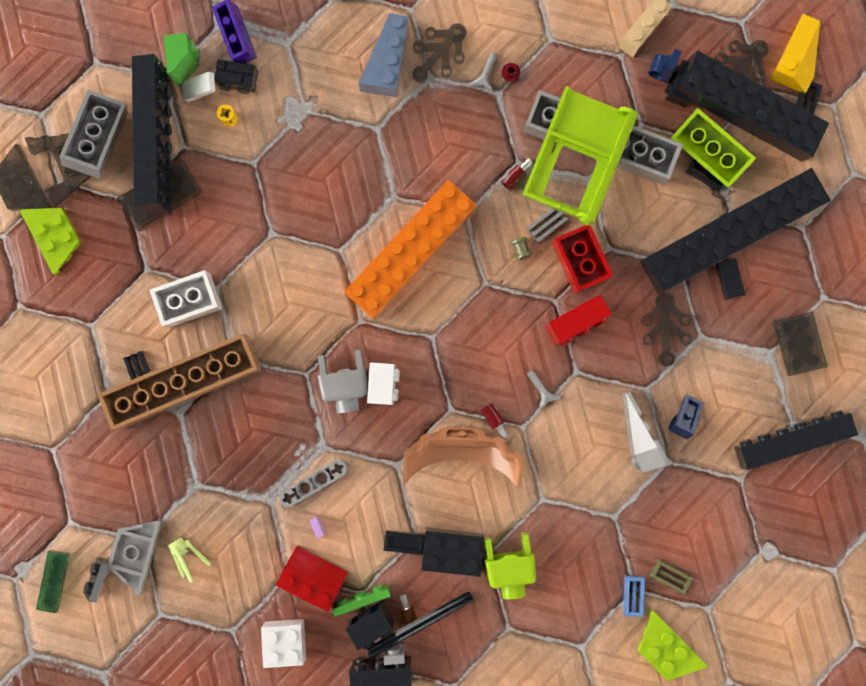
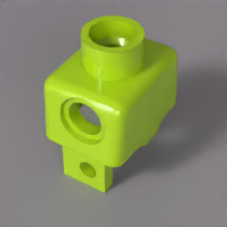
(510, 570)

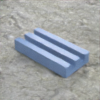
(634, 579)

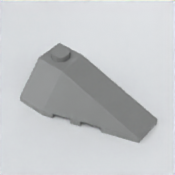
(645, 451)

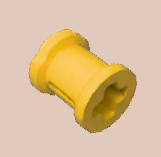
(232, 115)

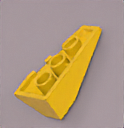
(798, 60)

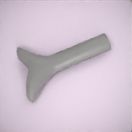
(483, 79)
(545, 395)

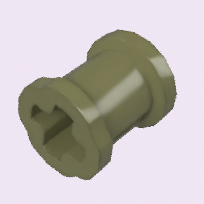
(521, 248)

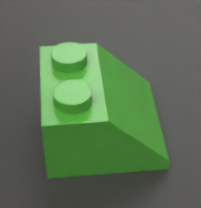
(180, 57)

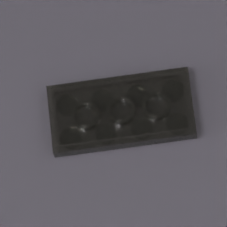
(184, 190)

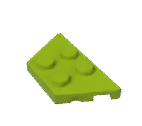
(52, 234)
(667, 650)

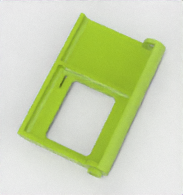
(592, 131)

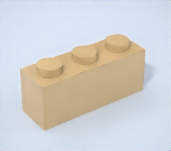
(644, 26)

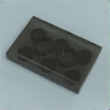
(800, 343)

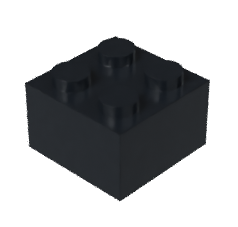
(370, 625)

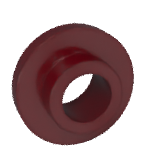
(511, 77)

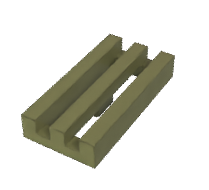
(656, 568)

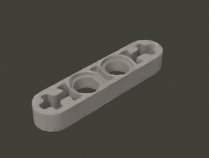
(314, 484)

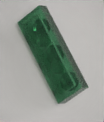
(52, 581)

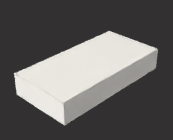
(198, 86)

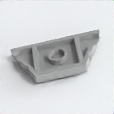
(134, 552)

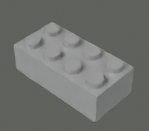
(93, 134)

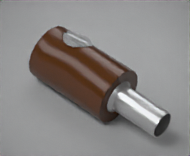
(407, 612)

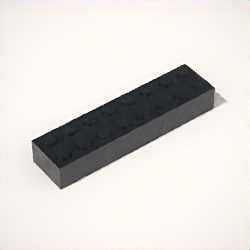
(750, 106)
(151, 136)

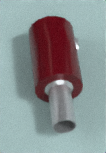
(515, 175)
(494, 419)

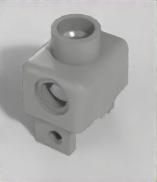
(345, 385)

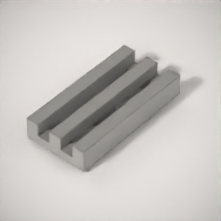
(534, 233)

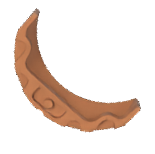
(465, 444)

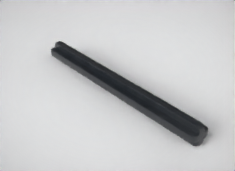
(420, 624)

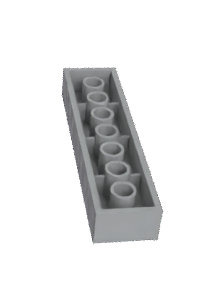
(643, 155)

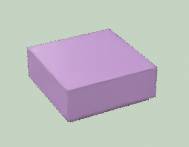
(317, 526)

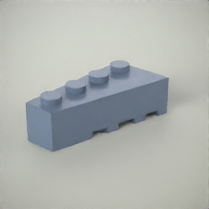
(386, 61)

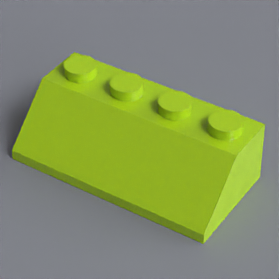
(713, 148)

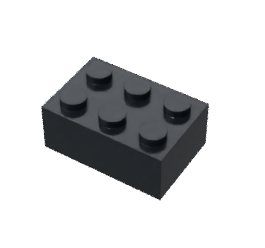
(453, 552)
(374, 672)

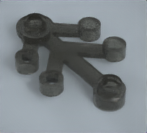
(440, 49)
(742, 63)
(666, 325)

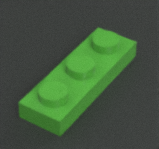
(361, 599)

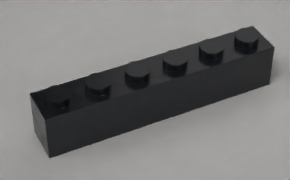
(795, 440)

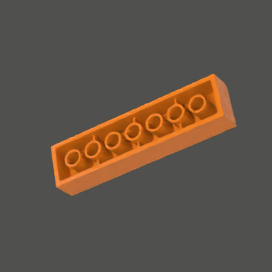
(410, 249)

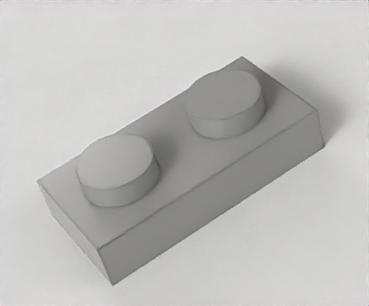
(395, 655)

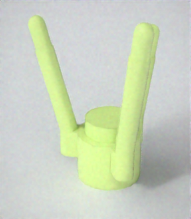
(178, 549)

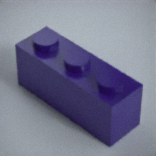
(234, 32)

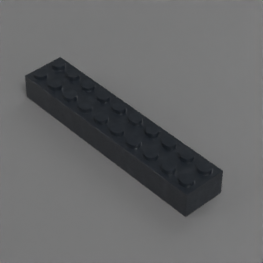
(735, 231)

